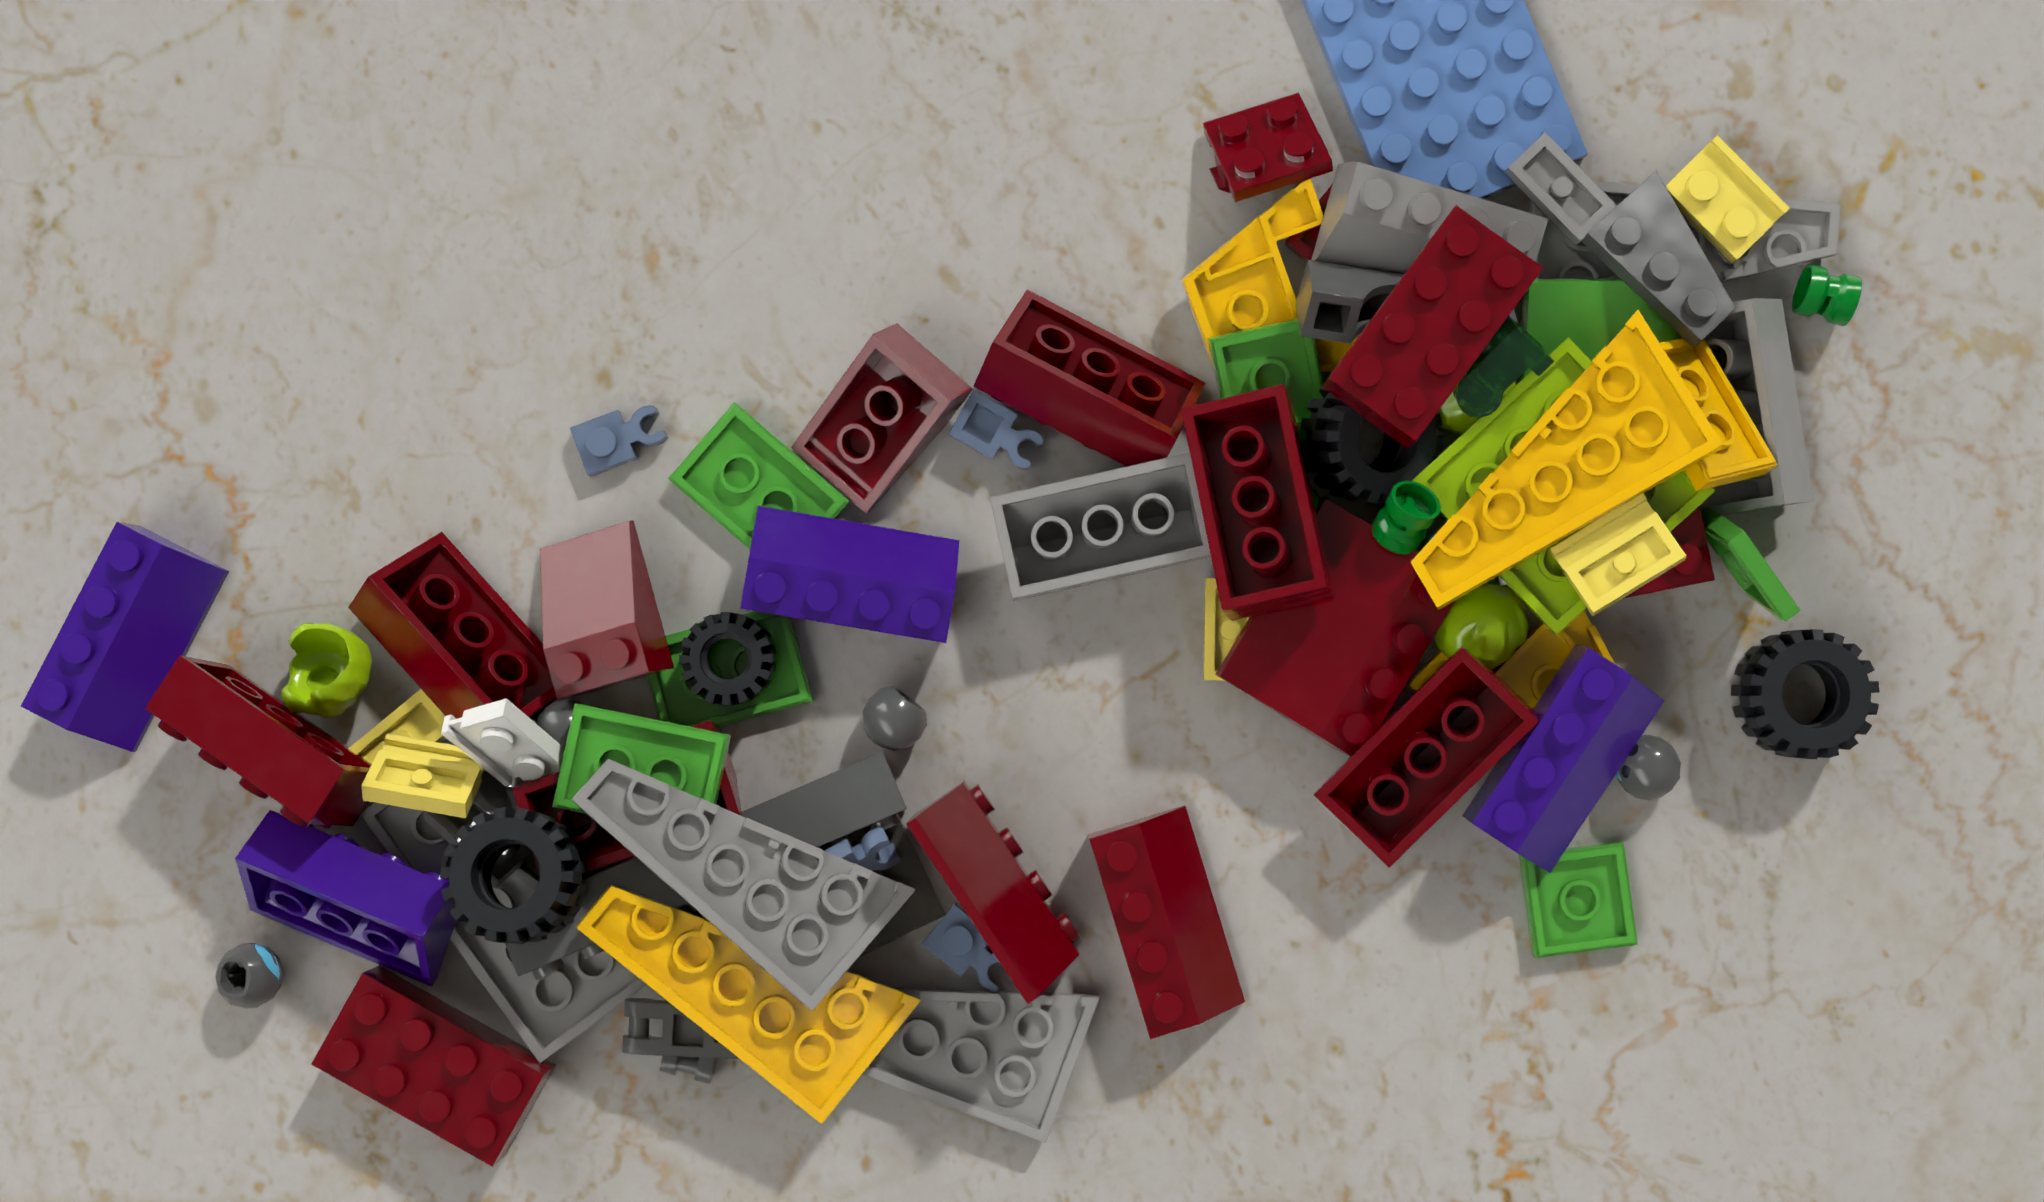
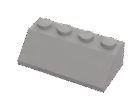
(1388, 218)
(1758, 364)
(1100, 527)

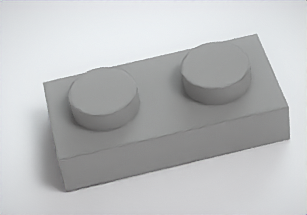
(1560, 188)

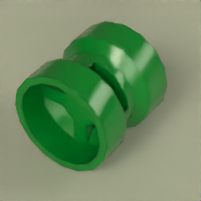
(1826, 295)
(1407, 515)

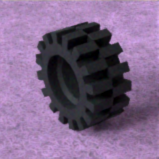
(696, 658)

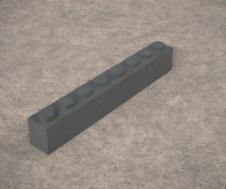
(814, 813)

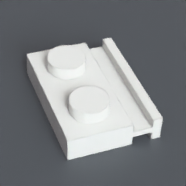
(504, 742)

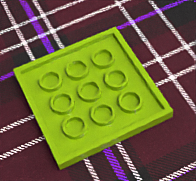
(1489, 441)

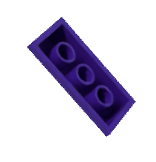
(851, 574)
(124, 636)
(1567, 760)
(348, 896)

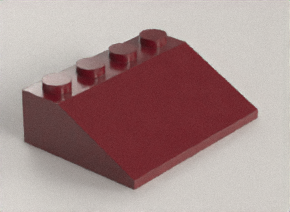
(1346, 657)
(995, 888)

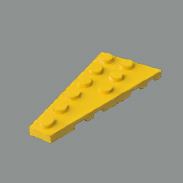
(1592, 451)
(721, 989)

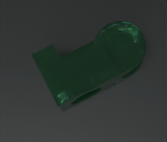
(1498, 367)

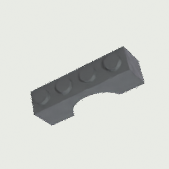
(1341, 299)

